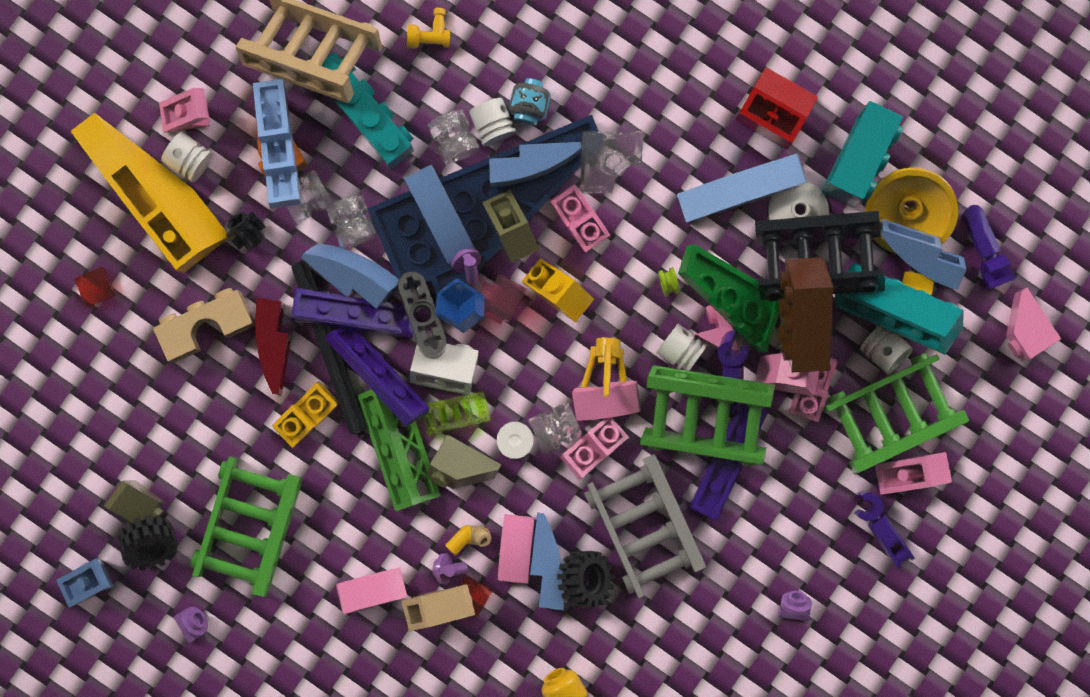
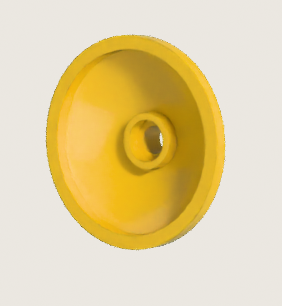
(934, 198)

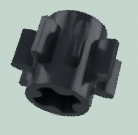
(245, 230)

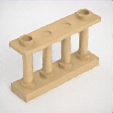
(310, 72)

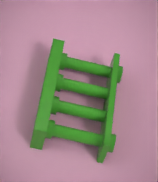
(725, 391)
(892, 443)
(269, 547)

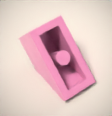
(1029, 327)
(776, 371)
(913, 473)

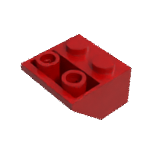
(776, 108)

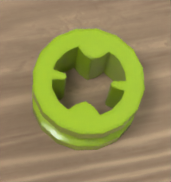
(669, 282)

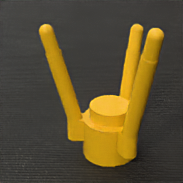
(607, 352)

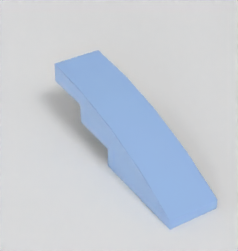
(276, 143)
(742, 188)

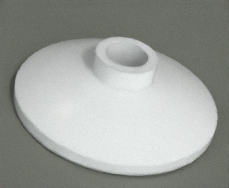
(811, 197)

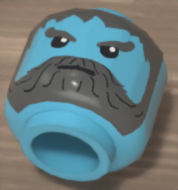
(529, 102)

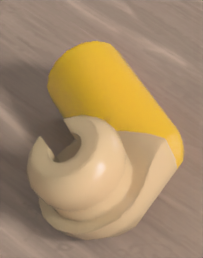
(469, 535)

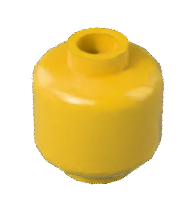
(563, 684)

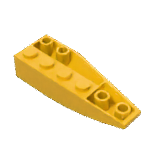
(153, 194)

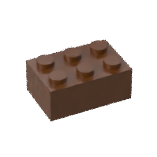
(806, 314)

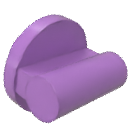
(467, 262)
(444, 569)
(795, 606)
(192, 623)

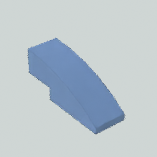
(533, 162)
(438, 212)
(924, 253)
(352, 273)
(546, 564)

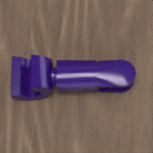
(995, 268)
(732, 363)
(883, 528)

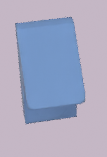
(85, 582)

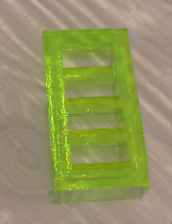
(481, 405)

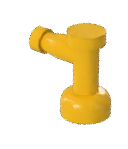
(437, 36)

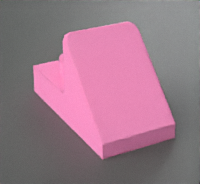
(185, 111)
(714, 336)

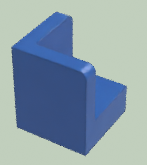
(460, 305)

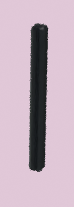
(333, 361)

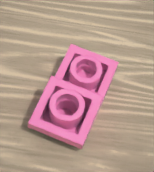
(579, 218)
(592, 405)
(812, 406)
(594, 447)
(516, 548)
(371, 591)

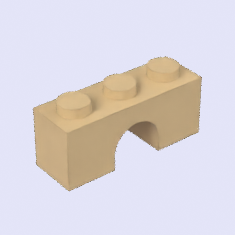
(178, 333)

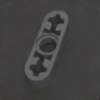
(407, 297)

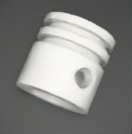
(492, 121)
(187, 157)
(879, 346)
(681, 348)
(515, 440)

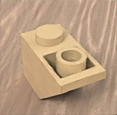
(438, 607)

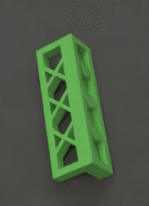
(392, 453)

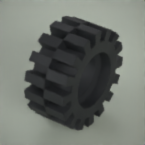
(147, 542)
(598, 579)

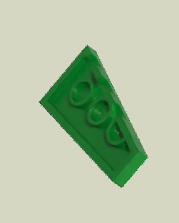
(731, 295)

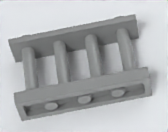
(674, 529)

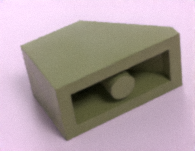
(511, 226)
(460, 465)
(134, 501)

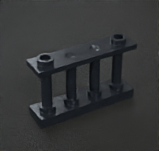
(822, 229)

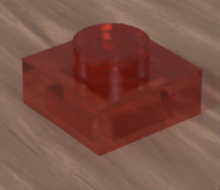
(95, 287)
(478, 592)

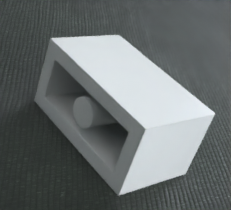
(449, 372)

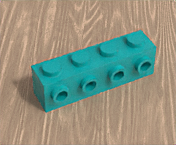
(373, 119)
(906, 313)

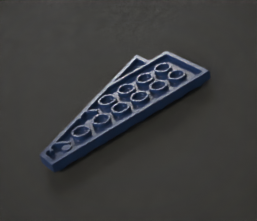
(409, 239)

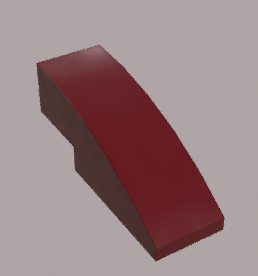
(271, 343)

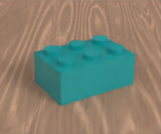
(863, 155)

